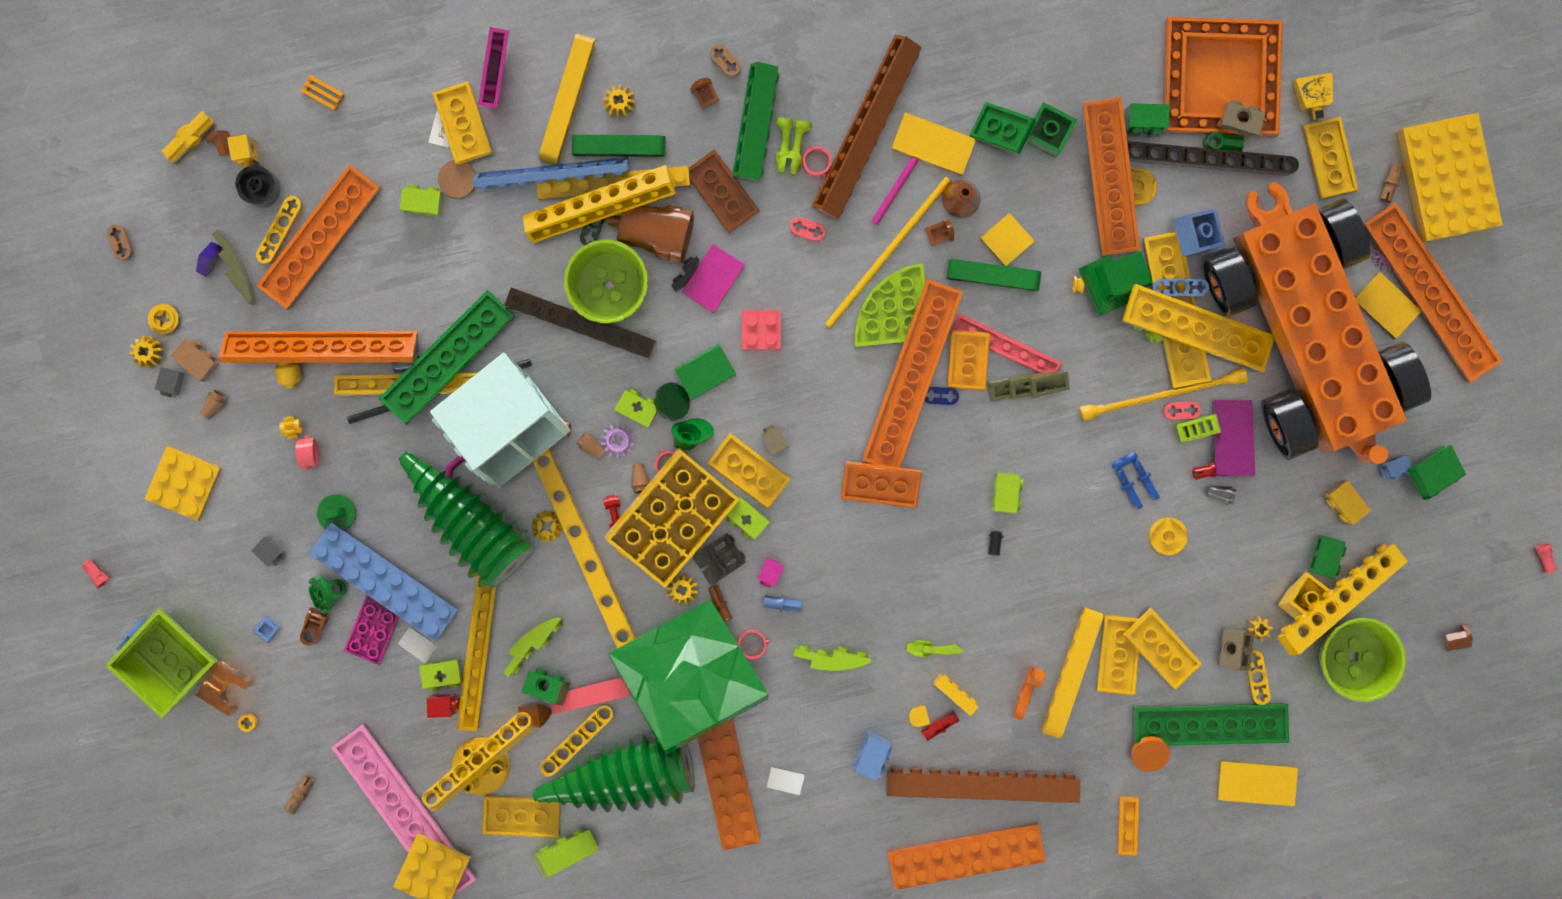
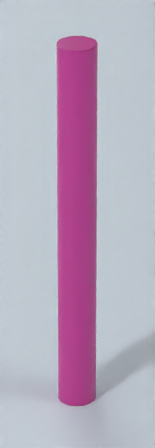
(894, 191)

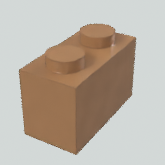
(194, 359)

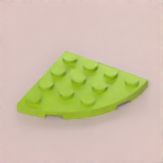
(890, 308)

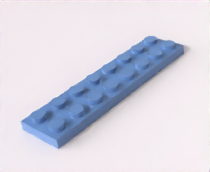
(543, 173)
(383, 582)

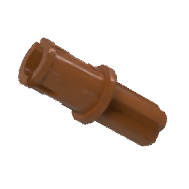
(719, 602)

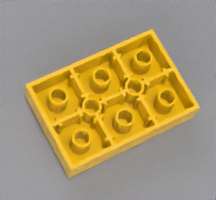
(1449, 177)
(671, 518)

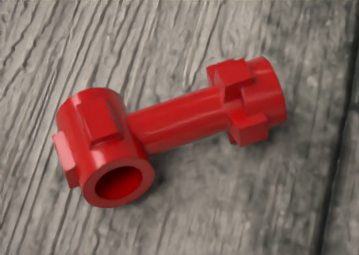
(612, 503)

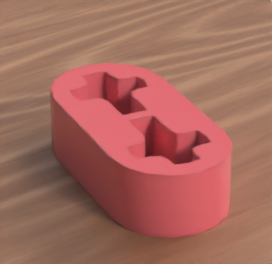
(805, 233)
(1182, 415)

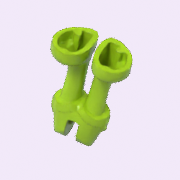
(786, 126)

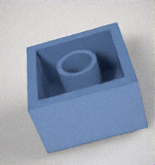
(1199, 232)
(872, 756)

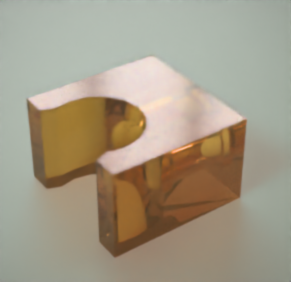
(215, 686)

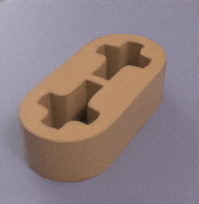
(728, 58)
(116, 244)

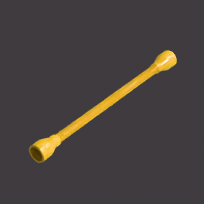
(1235, 377)

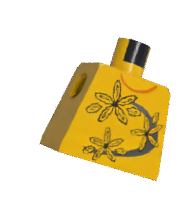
(1314, 93)

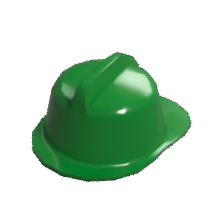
(691, 433)

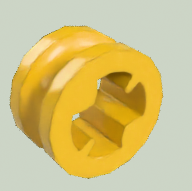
(1078, 285)
(243, 727)

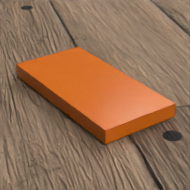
(881, 484)

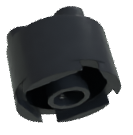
(254, 175)

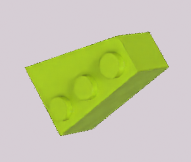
(565, 852)

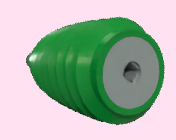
(468, 523)
(624, 777)

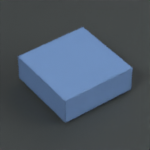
(266, 629)

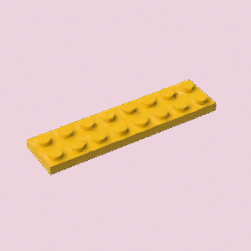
(1165, 261)
(1198, 328)

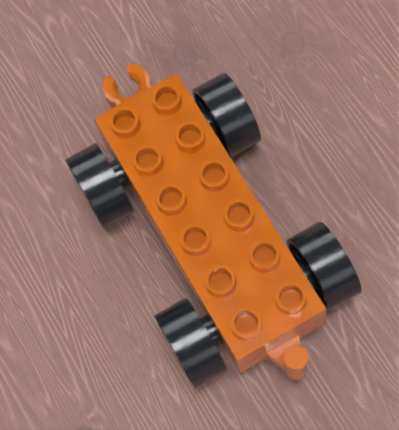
(1299, 277)

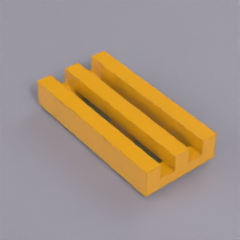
(308, 84)

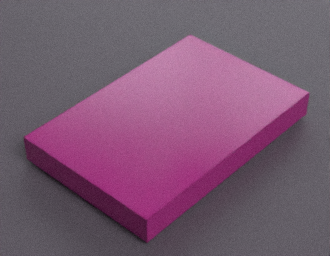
(713, 278)

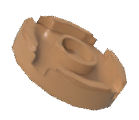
(456, 180)

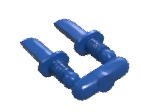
(1132, 457)

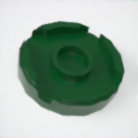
(671, 401)

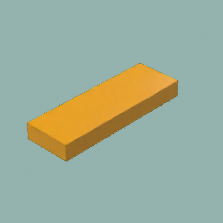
(1128, 826)

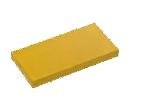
(462, 123)
(933, 144)
(1330, 158)
(749, 471)
(1162, 649)
(1117, 657)
(1257, 783)
(520, 817)

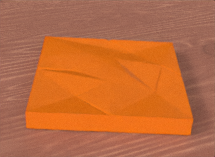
(1218, 63)

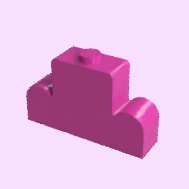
(493, 67)

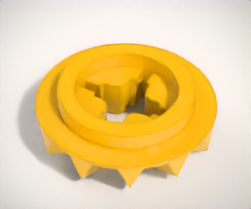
(156, 324)
(546, 535)

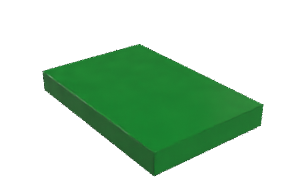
(1002, 128)

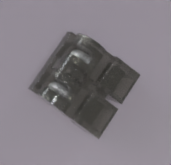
(721, 558)

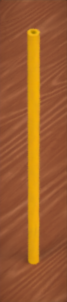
(887, 253)

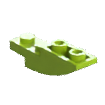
(536, 638)
(840, 659)

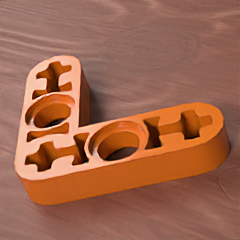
(1034, 678)

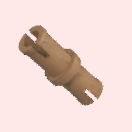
(1391, 182)
(299, 794)

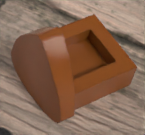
(704, 92)
(220, 139)
(940, 232)
(1459, 639)
(538, 713)

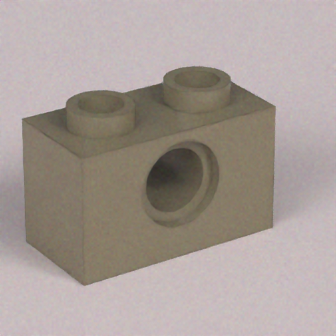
(1230, 121)
(774, 439)
(1242, 657)

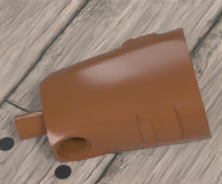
(657, 230)

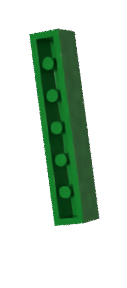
(755, 121)

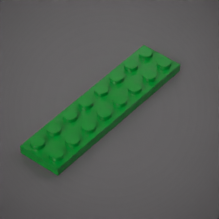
(446, 357)
(1213, 724)

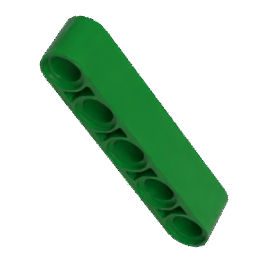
(619, 145)
(993, 275)

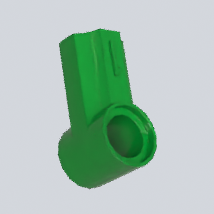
(1224, 142)

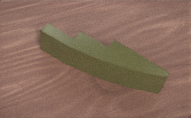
(237, 273)
(1028, 385)

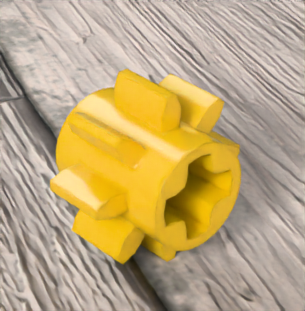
(290, 427)
(1264, 632)

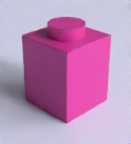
(770, 573)

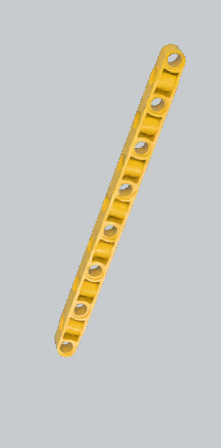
(583, 549)

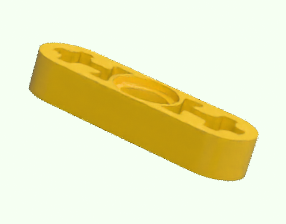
(1255, 692)

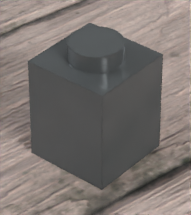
(169, 382)
(268, 552)

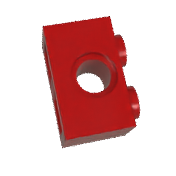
(442, 705)

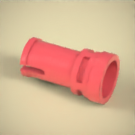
(1545, 553)
(98, 577)

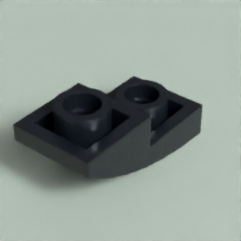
(689, 268)

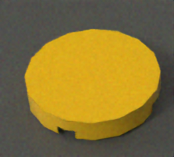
(1143, 186)
(1168, 536)

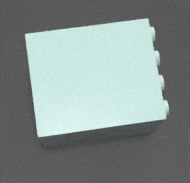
(499, 421)

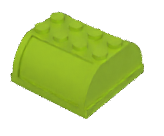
(161, 663)

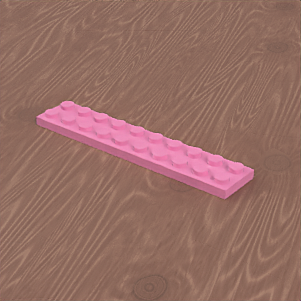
(390, 793)

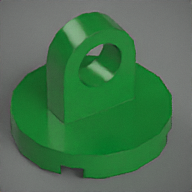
(337, 510)
(322, 593)

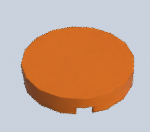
(1150, 754)

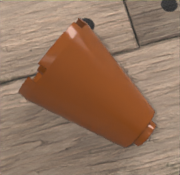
(958, 204)

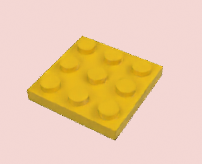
(183, 483)
(431, 870)

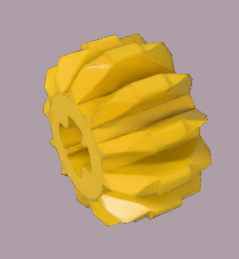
(626, 98)
(139, 350)
(680, 596)

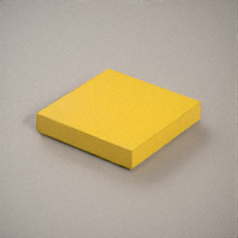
(1007, 239)

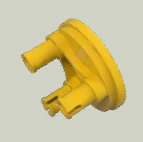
(489, 780)

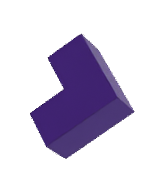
(207, 258)

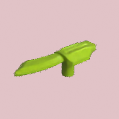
(924, 649)

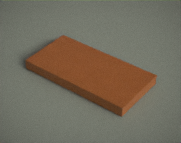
(722, 191)

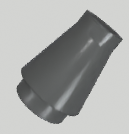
(1222, 493)

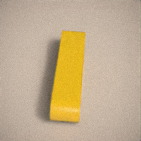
(573, 748)

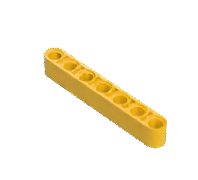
(566, 99)
(1072, 673)
(468, 763)

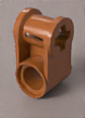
(313, 625)

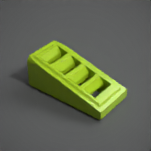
(1183, 433)

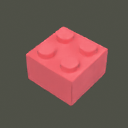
(761, 330)

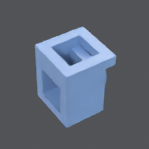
(1396, 467)

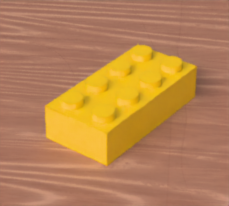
(953, 692)

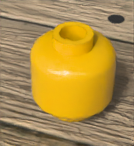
(288, 374)

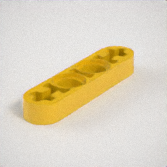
(281, 231)

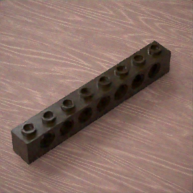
(575, 322)

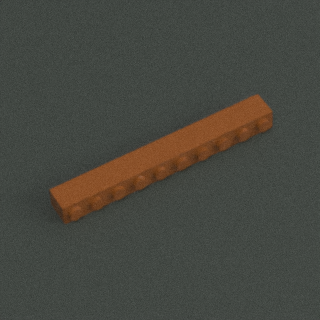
(866, 126)
(983, 786)

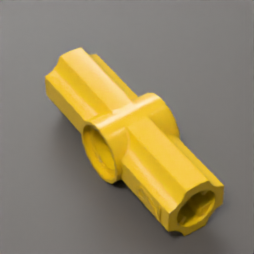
(188, 137)

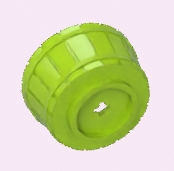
(595, 265)
(1379, 659)

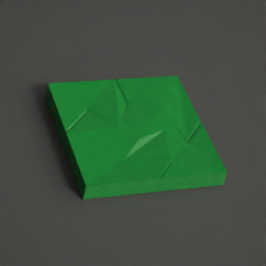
(688, 676)

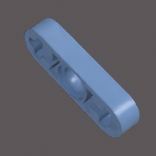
(1194, 282)

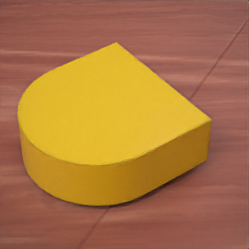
(918, 716)

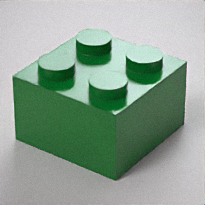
(1146, 119)
(1051, 129)

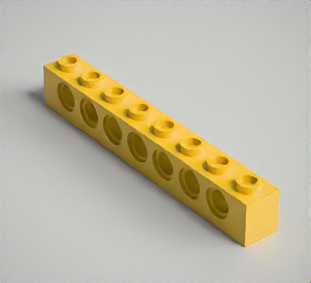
(599, 204)
(1392, 562)

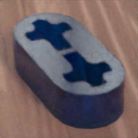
(942, 401)

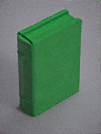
(1121, 274)
(1095, 289)
(705, 371)
(1436, 472)

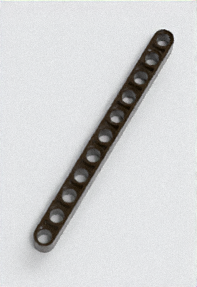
(1220, 155)

